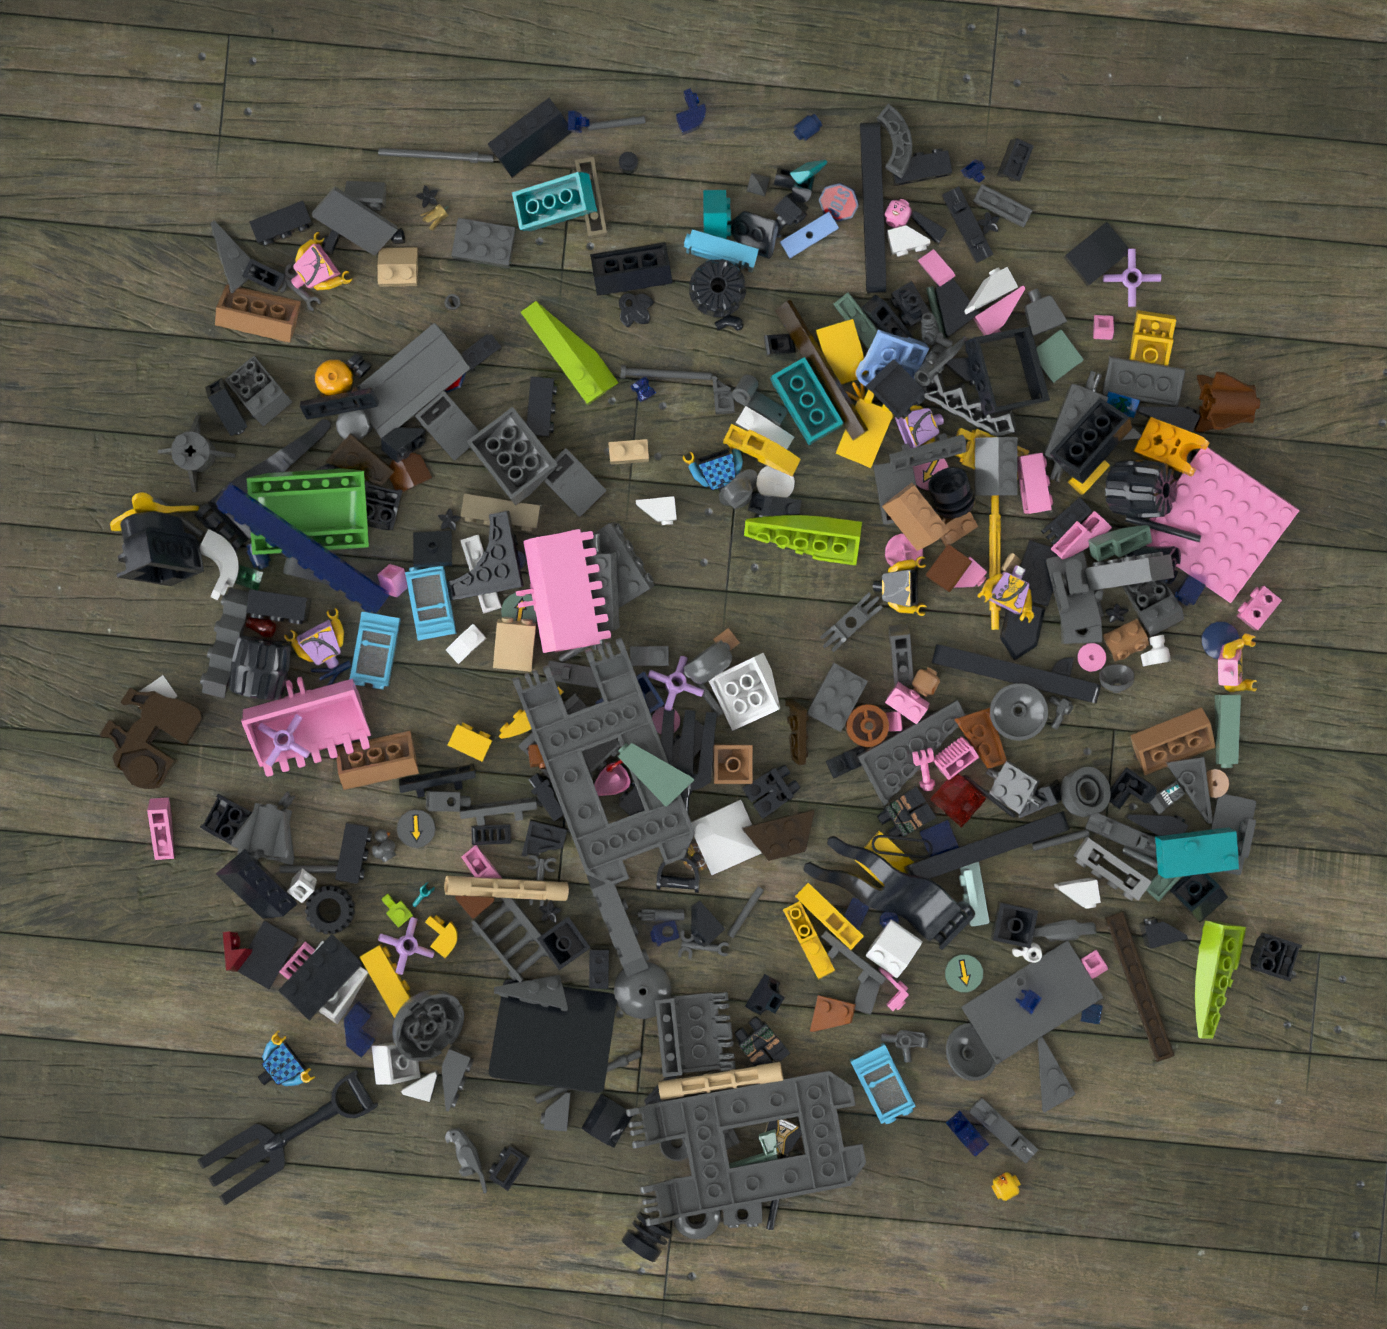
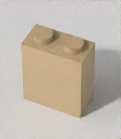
(628, 451)
(514, 644)

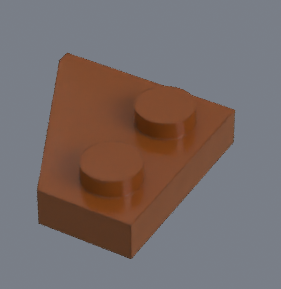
(831, 1013)

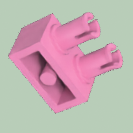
(1258, 607)

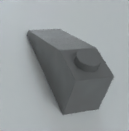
(901, 654)

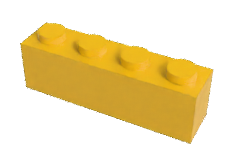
(383, 974)

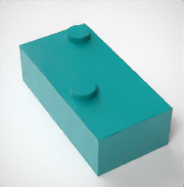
(554, 201)
(806, 401)
(1197, 852)

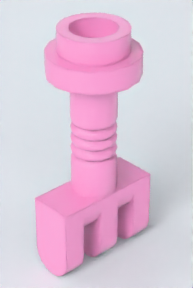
(927, 783)

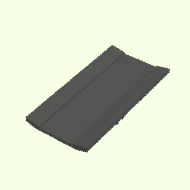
(413, 379)

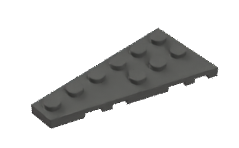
(892, 761)

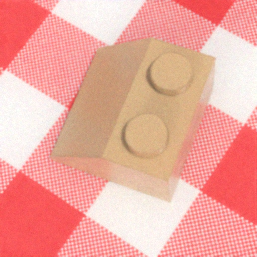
(398, 267)

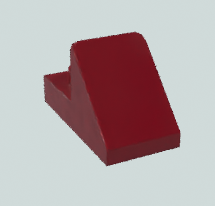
(233, 955)

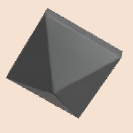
(758, 184)

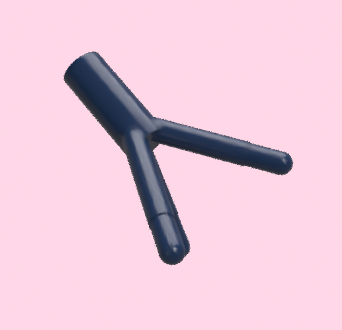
(334, 671)

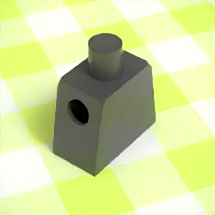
(1042, 313)
(438, 801)

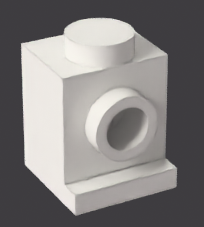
(302, 885)

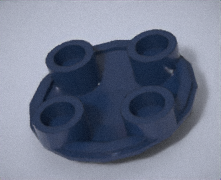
(1216, 636)

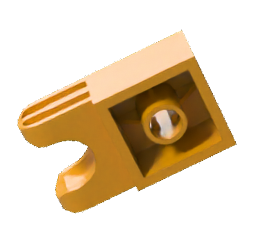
(1169, 445)

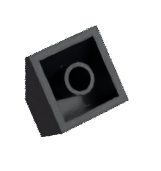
(1199, 895)
(1014, 924)
(1158, 933)
(563, 943)

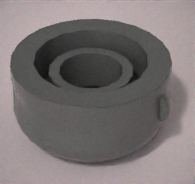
(709, 663)
(1095, 787)
(698, 1230)

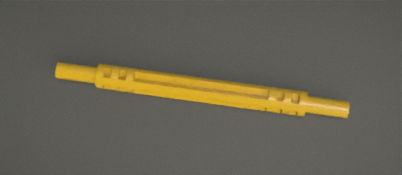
(994, 554)

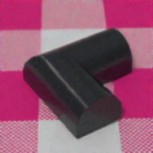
(800, 192)
(1128, 784)

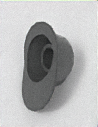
(739, 490)

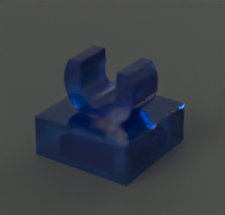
(576, 122)
(973, 170)
(1029, 1002)

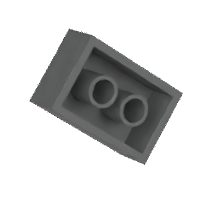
(483, 243)
(836, 697)

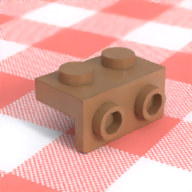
(958, 528)
(1126, 640)

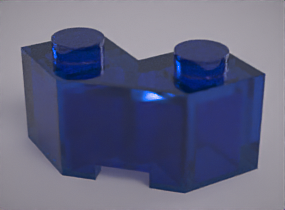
(357, 1038)

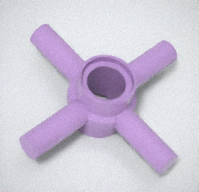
(1131, 269)
(671, 688)
(277, 735)
(398, 943)

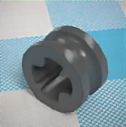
(286, 800)

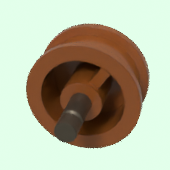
(867, 725)

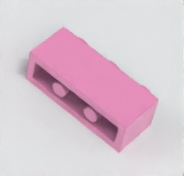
(1034, 483)

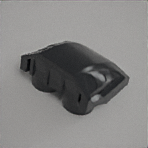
(381, 506)
(225, 819)
(1274, 956)
(606, 1121)

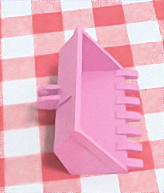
(563, 591)
(329, 719)

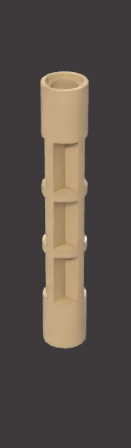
(506, 888)
(718, 1081)

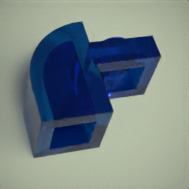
(694, 117)

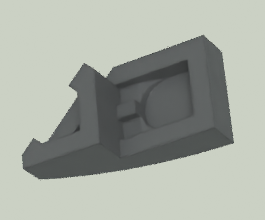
(722, 397)

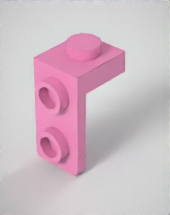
(898, 999)

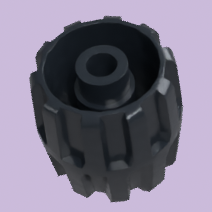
(721, 274)
(1140, 488)
(259, 668)

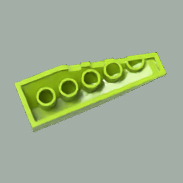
(571, 353)
(817, 536)
(1216, 960)

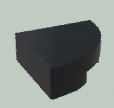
(1063, 666)

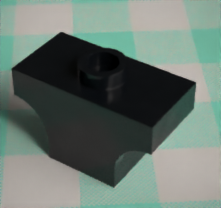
(765, 996)

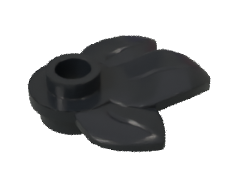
(637, 311)

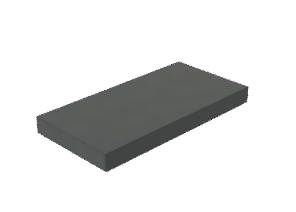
(354, 221)
(1144, 381)

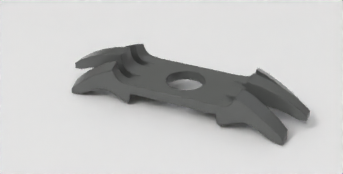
(861, 617)

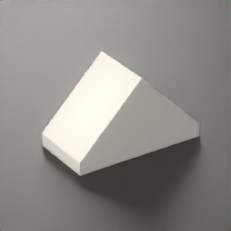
(422, 1088)

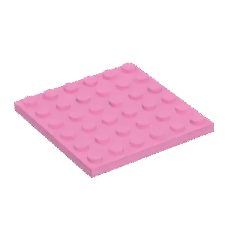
(1235, 520)

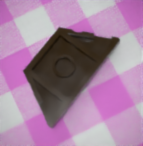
(781, 835)

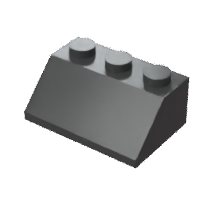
(996, 466)

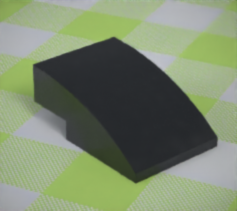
(1097, 254)

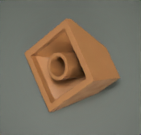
(732, 764)

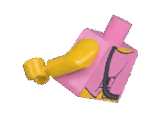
(316, 268)
(1230, 665)

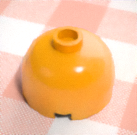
(333, 377)

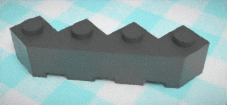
(955, 399)
(228, 629)
(619, 926)

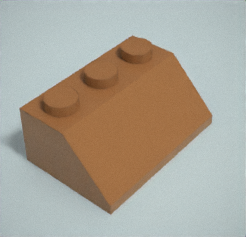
(915, 517)

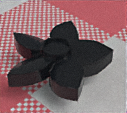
(427, 197)
(989, 223)
(449, 520)
(1116, 613)
(549, 911)

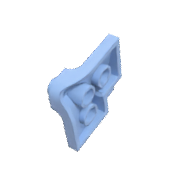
(885, 348)

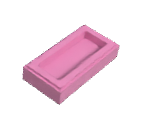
(936, 268)

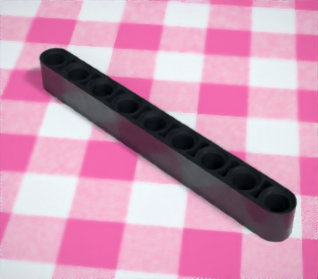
(873, 207)
(1016, 673)
(989, 846)

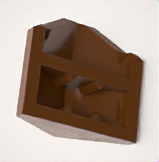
(409, 473)

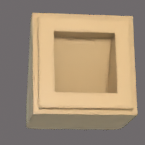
(1010, 563)

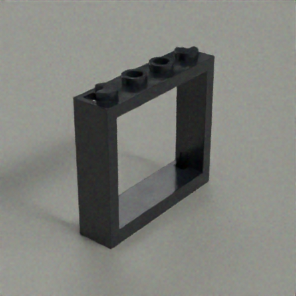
(1030, 364)

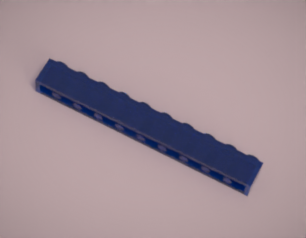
(301, 547)

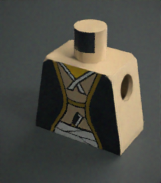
(786, 1133)

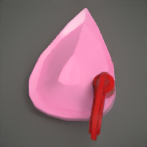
(612, 780)

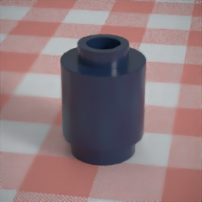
(807, 127)
(259, 560)

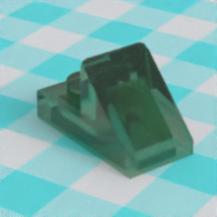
(249, 577)

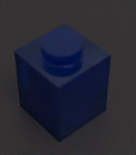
(1189, 591)

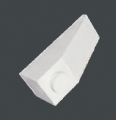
(995, 286)
(751, 420)

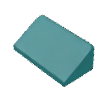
(807, 170)

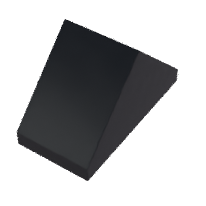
(263, 275)
(778, 345)

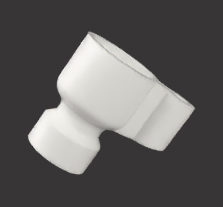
(1158, 654)
(1031, 954)

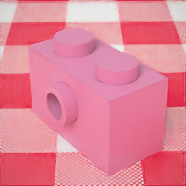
(907, 702)

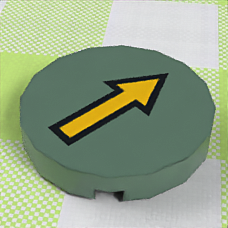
(511, 609)
(964, 973)

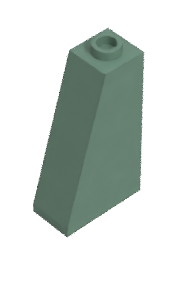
(1227, 729)
(658, 776)

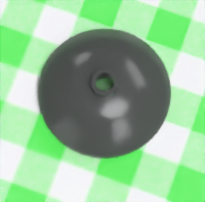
(1023, 724)
(628, 996)
(978, 1061)

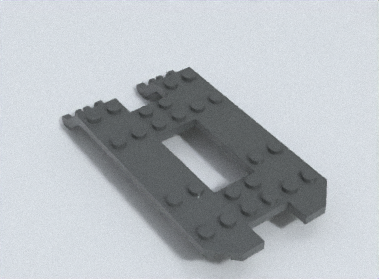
(561, 744)
(719, 1187)

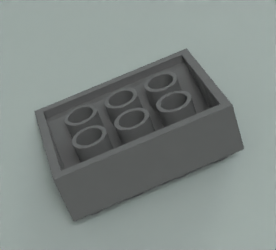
(513, 455)

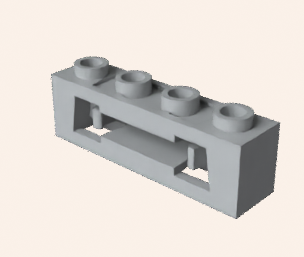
(1137, 887)

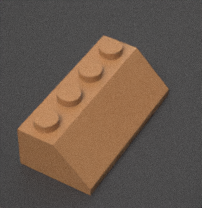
(258, 313)
(1173, 740)
(384, 760)

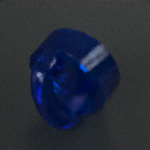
(886, 917)

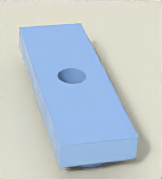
(818, 228)

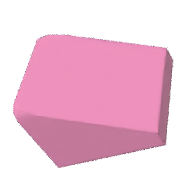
(1103, 327)
(895, 721)
(1094, 964)

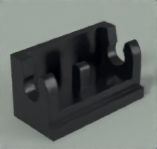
(1015, 159)

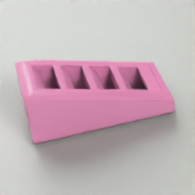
(307, 947)

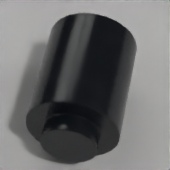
(628, 163)

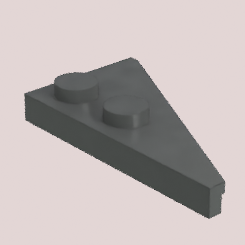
(231, 256)
(1193, 779)
(541, 991)
(1054, 1083)

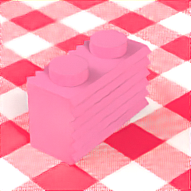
(955, 758)

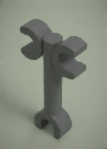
(302, 293)
(541, 865)
(688, 944)

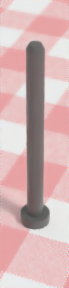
(665, 373)

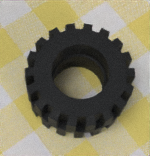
(318, 921)

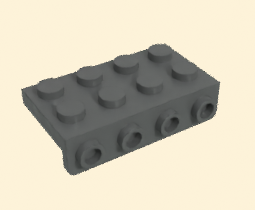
(630, 571)

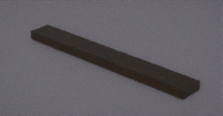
(810, 350)
(1139, 986)

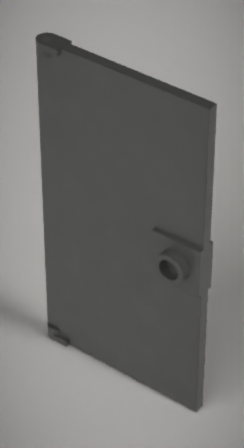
(1063, 991)

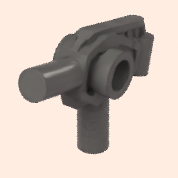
(905, 1040)

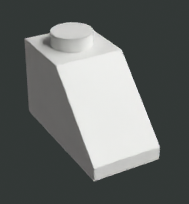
(659, 509)
(466, 643)

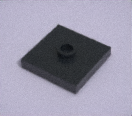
(432, 549)

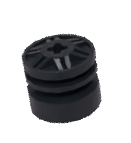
(951, 492)
(645, 1239)

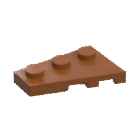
(983, 737)

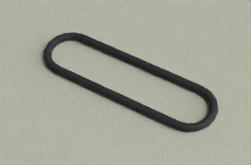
(990, 797)
(901, 854)

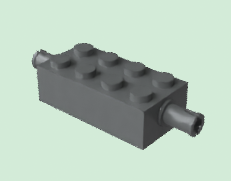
(1074, 407)
(608, 576)

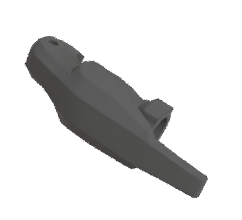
(1065, 930)
(466, 1154)

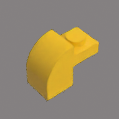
(448, 935)

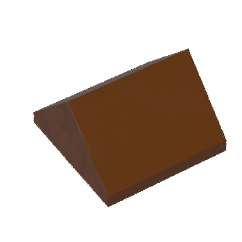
(948, 568)
(474, 904)

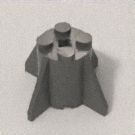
(199, 461)
(266, 834)

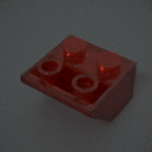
(958, 799)

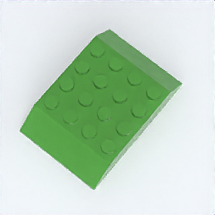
(318, 502)

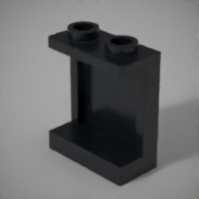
(897, 389)

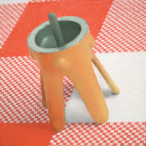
(438, 213)

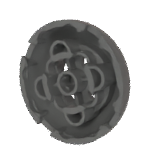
(423, 1035)

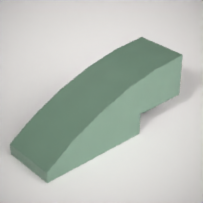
(1119, 542)

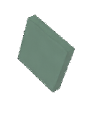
(1058, 356)

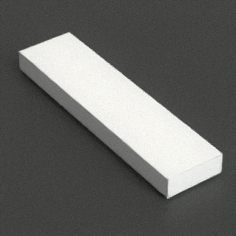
(473, 552)

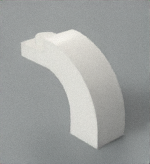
(225, 557)

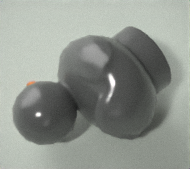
(386, 848)

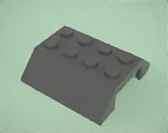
(694, 1033)

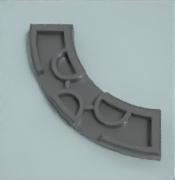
(901, 140)

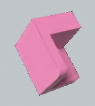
(393, 580)

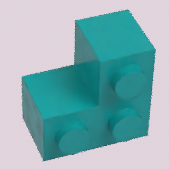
(716, 213)

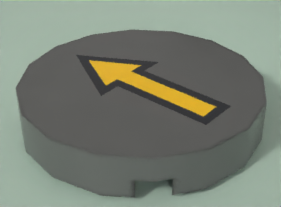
(416, 828)

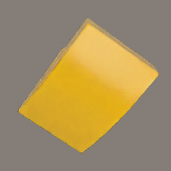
(1152, 337)
(841, 349)
(886, 845)

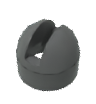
(455, 300)

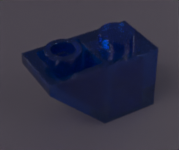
(967, 1133)

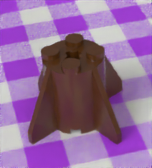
(1225, 402)

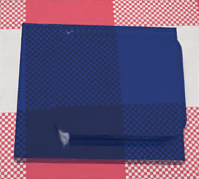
(940, 837)

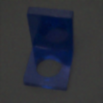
(657, 935)

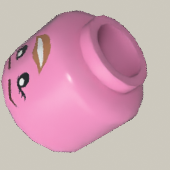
(898, 213)

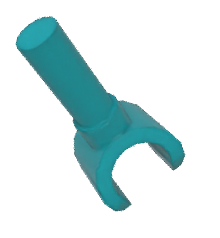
(423, 892)

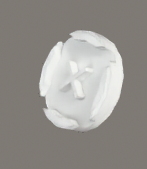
(774, 482)

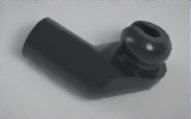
(729, 320)

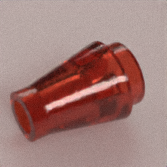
(262, 626)

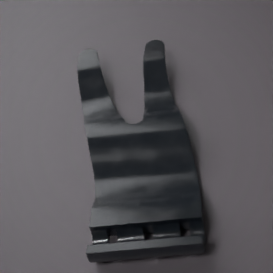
(276, 463)
(909, 896)

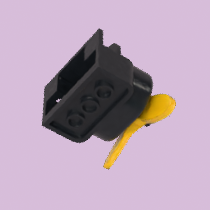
(157, 543)

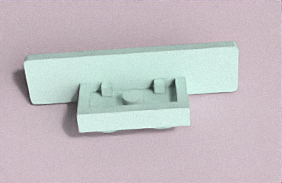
(974, 893)

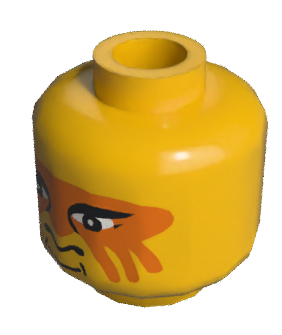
(1006, 1186)

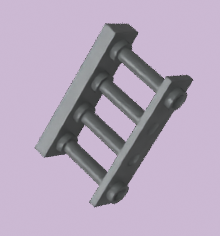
(520, 919)

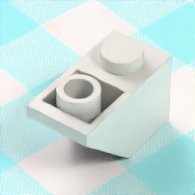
(906, 239)

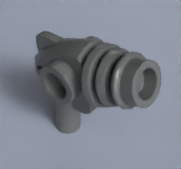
(931, 332)

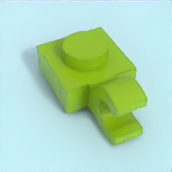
(398, 912)

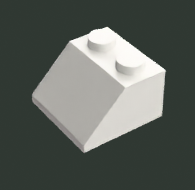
(1082, 891)
(893, 948)
(392, 1066)

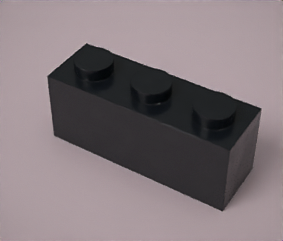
(926, 167)
(281, 223)
(541, 406)
(353, 853)

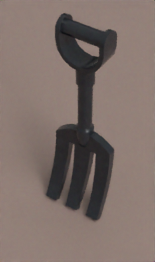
(686, 765)
(273, 1143)

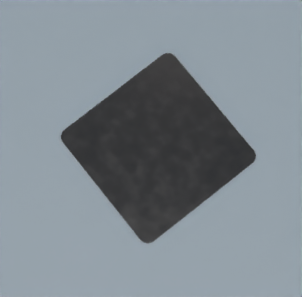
(555, 1045)

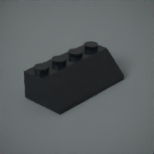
(530, 137)
(631, 269)
(1091, 440)
(257, 886)
(320, 977)

